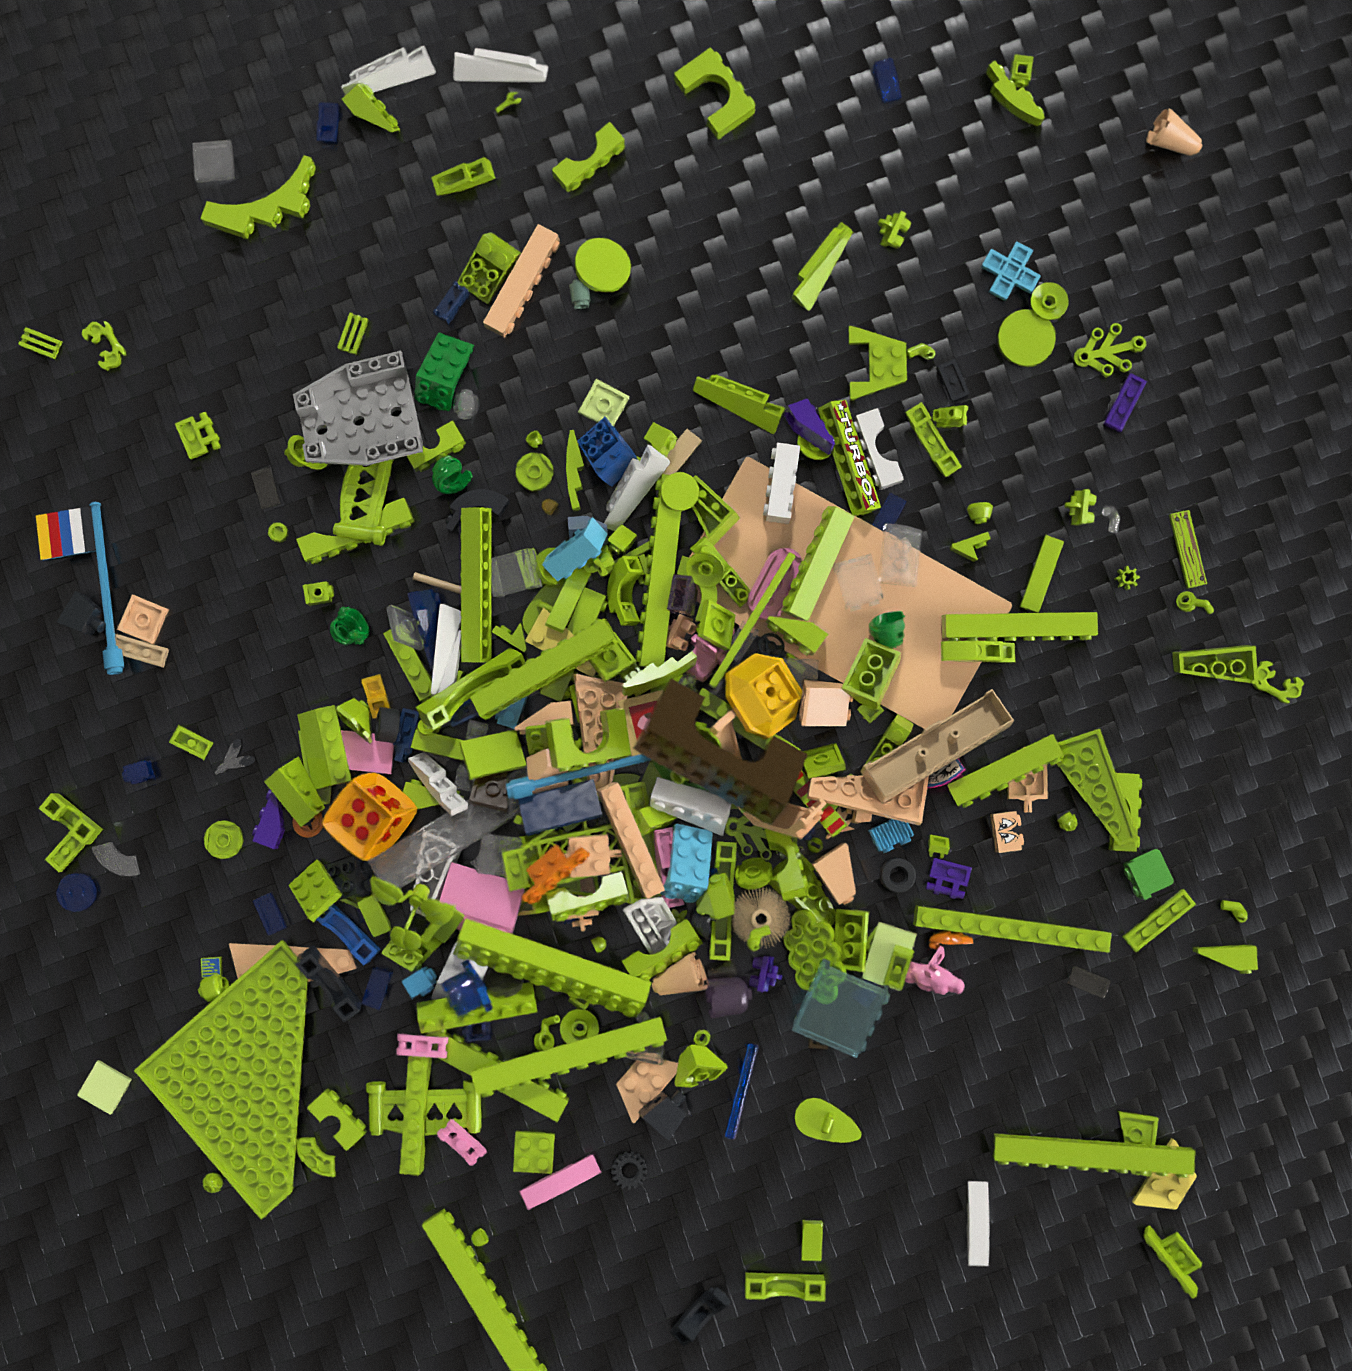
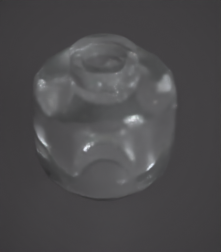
(465, 404)

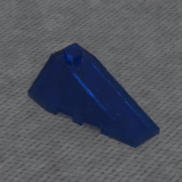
(426, 611)

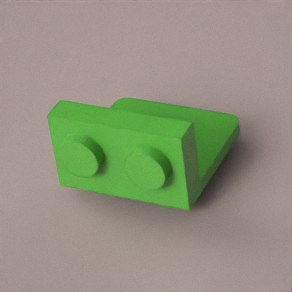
(1148, 874)

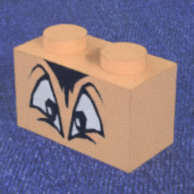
(1006, 831)

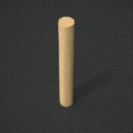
(436, 582)

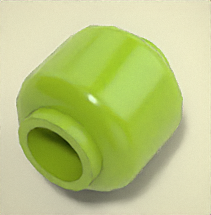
(212, 987)

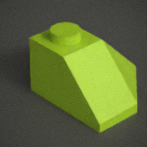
(357, 717)
(718, 898)
(697, 1065)

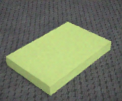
(881, 951)

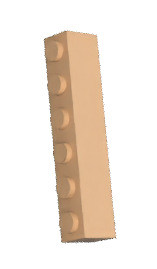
(521, 281)
(630, 840)

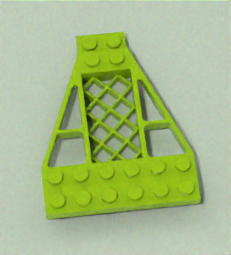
(519, 859)

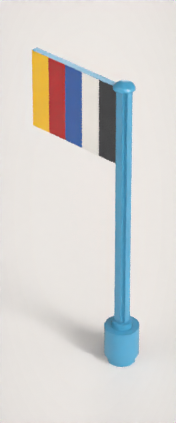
(78, 533)

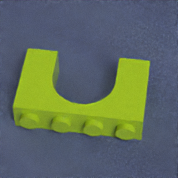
(707, 68)
(614, 742)

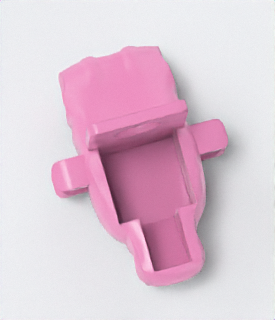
(707, 657)
(933, 977)

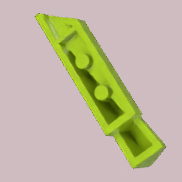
(820, 266)
(741, 400)

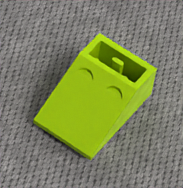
(488, 267)
(802, 633)

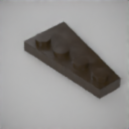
(490, 791)

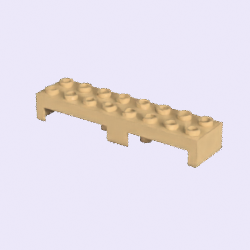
(937, 746)

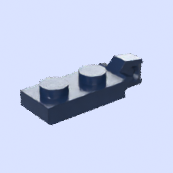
(407, 726)

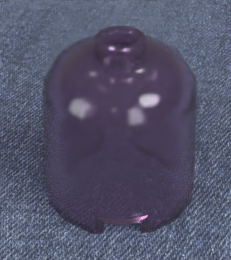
(727, 996)

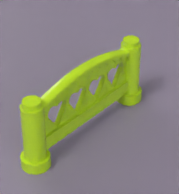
(366, 527)
(383, 1101)

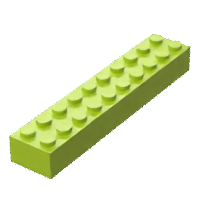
(551, 968)

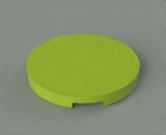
(602, 265)
(1026, 338)

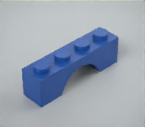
(355, 939)

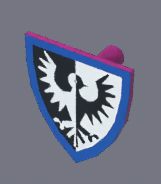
(946, 774)

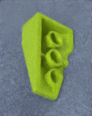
(815, 898)

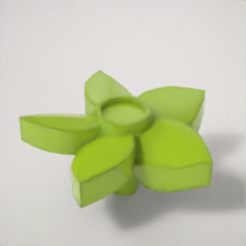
(679, 917)

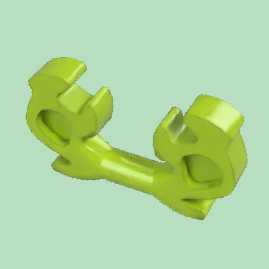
(113, 358)
(1292, 690)

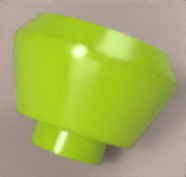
(980, 512)

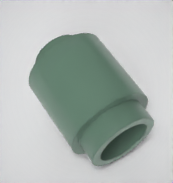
(579, 294)

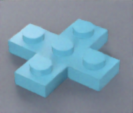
(1010, 271)

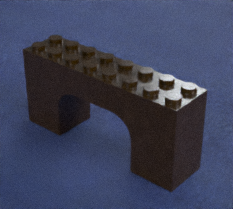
(675, 743)

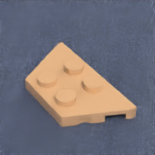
(643, 1083)

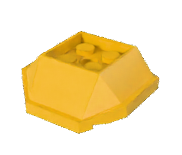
(747, 694)

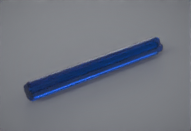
(741, 1092)

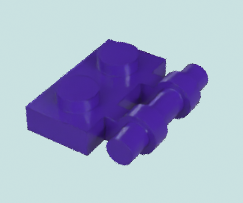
(948, 872)

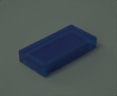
(889, 512)
(269, 914)

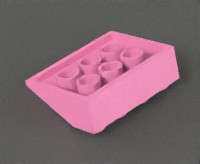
(482, 898)

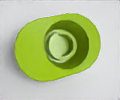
(296, 454)

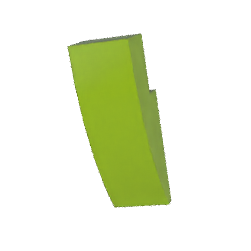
(463, 177)

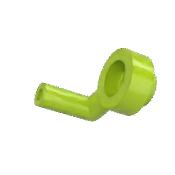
(1192, 603)
(545, 1036)

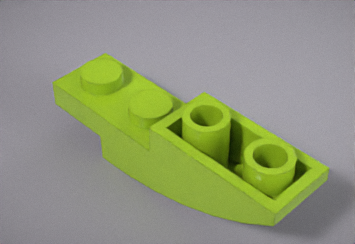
(1017, 102)
(731, 582)
(978, 651)

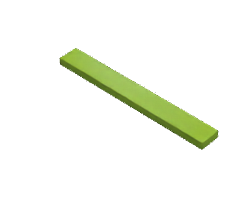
(752, 620)

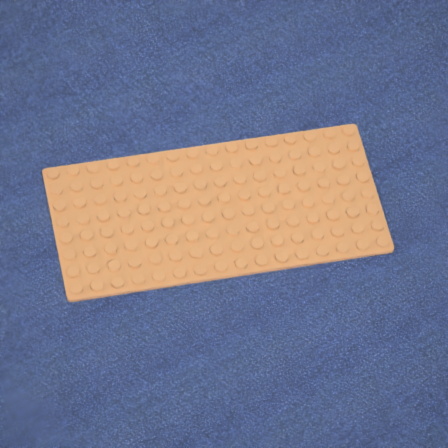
(922, 685)

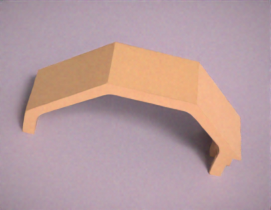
(793, 819)

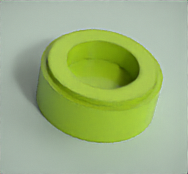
(278, 532)

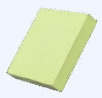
(603, 402)
(104, 1087)

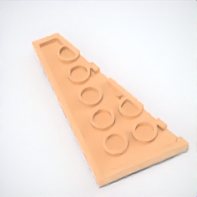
(592, 697)
(856, 794)
(247, 955)

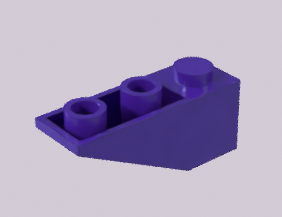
(807, 424)
(271, 825)

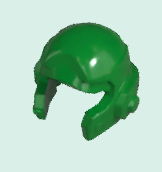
(448, 476)
(349, 627)
(888, 628)

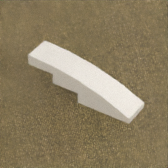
(435, 781)
(978, 1224)

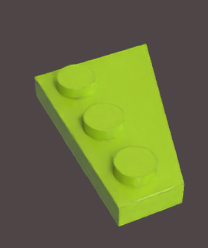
(1138, 1130)

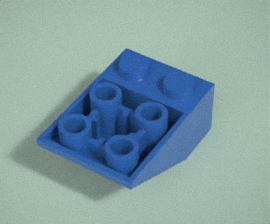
(606, 451)

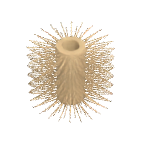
(765, 907)

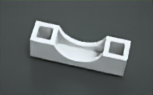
(885, 472)

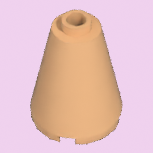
(1174, 134)
(681, 977)

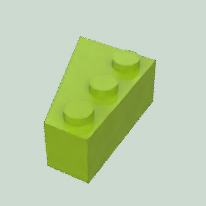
(713, 513)

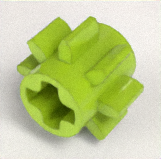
(1121, 578)

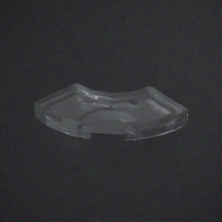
(115, 861)

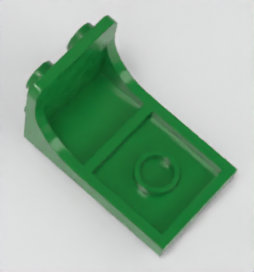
(441, 371)

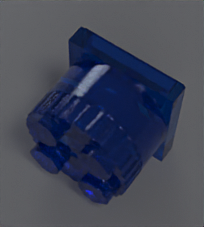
(466, 991)

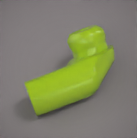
(756, 935)

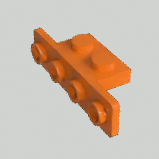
(551, 869)

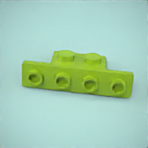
(1177, 1257)

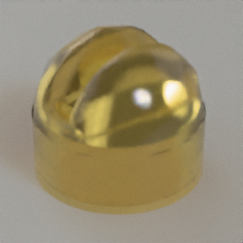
(549, 506)

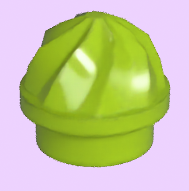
(1067, 822)
(212, 1182)

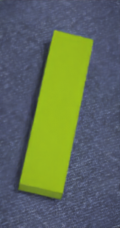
(568, 599)

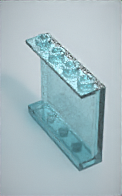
(840, 1010)

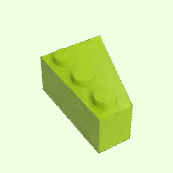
(296, 791)

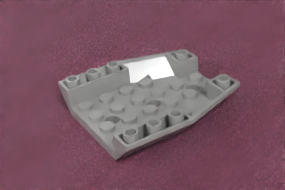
(357, 391)

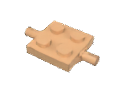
(1029, 789)
(600, 855)

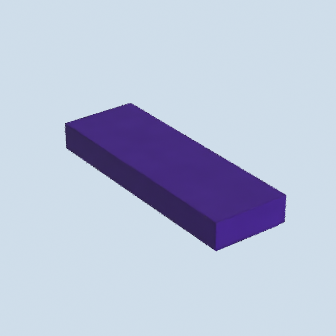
(1125, 402)

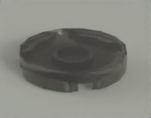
(502, 983)

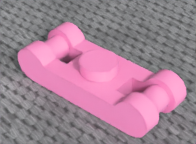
(422, 1045)
(462, 1142)

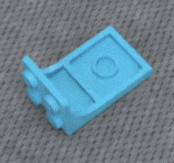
(688, 863)

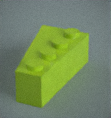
(1227, 663)

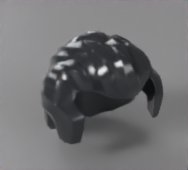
(701, 924)

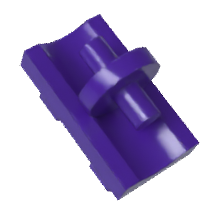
(767, 975)

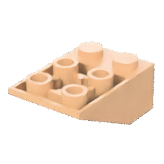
(550, 712)

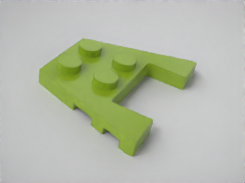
(886, 362)

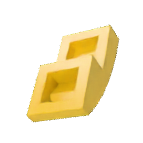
(375, 694)

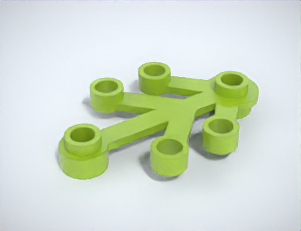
(1107, 351)
(754, 831)

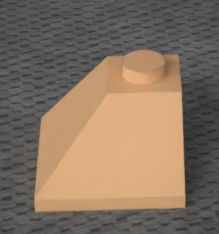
(540, 767)

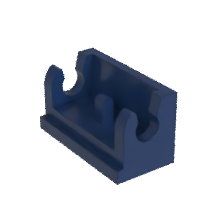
(451, 303)
(464, 714)

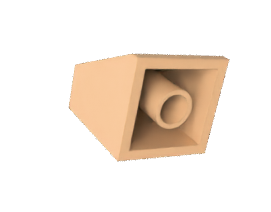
(824, 704)
(836, 873)

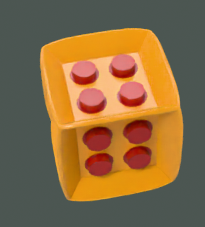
(369, 815)

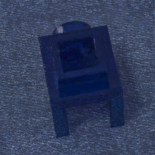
(138, 772)
(486, 1034)

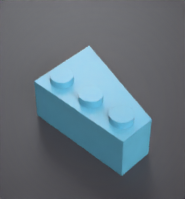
(576, 551)

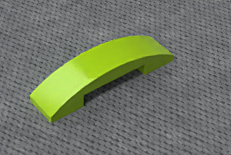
(932, 440)

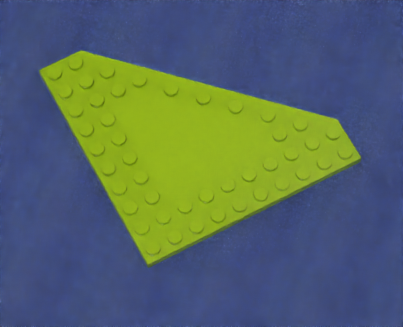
(238, 1078)

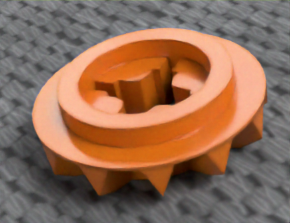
(306, 831)

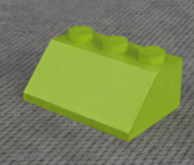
(871, 673)
(852, 937)

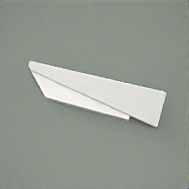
(497, 66)
(392, 70)
(634, 486)
(447, 649)

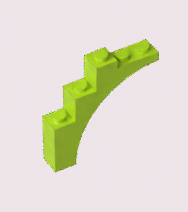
(266, 211)

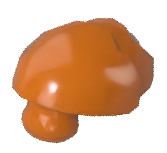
(949, 938)

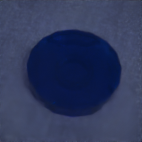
(76, 892)

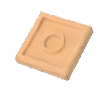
(143, 619)

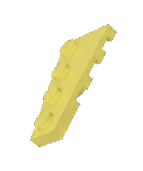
(548, 638)

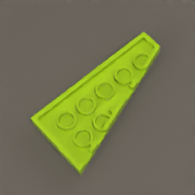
(1094, 777)

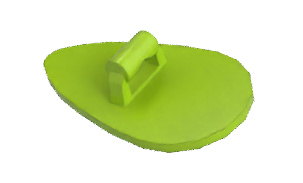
(545, 598)
(825, 1122)

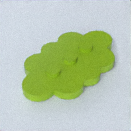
(808, 945)

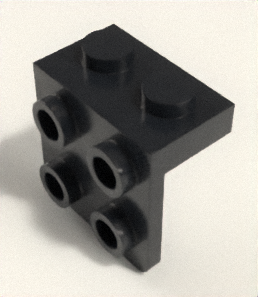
(351, 877)

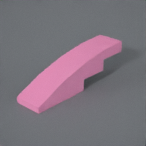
(663, 847)
(560, 1181)

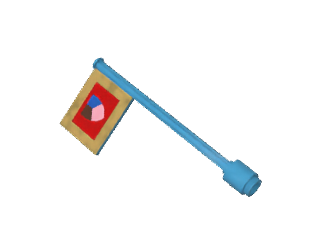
(637, 713)

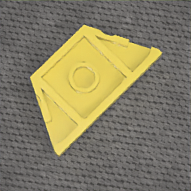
(1163, 1190)

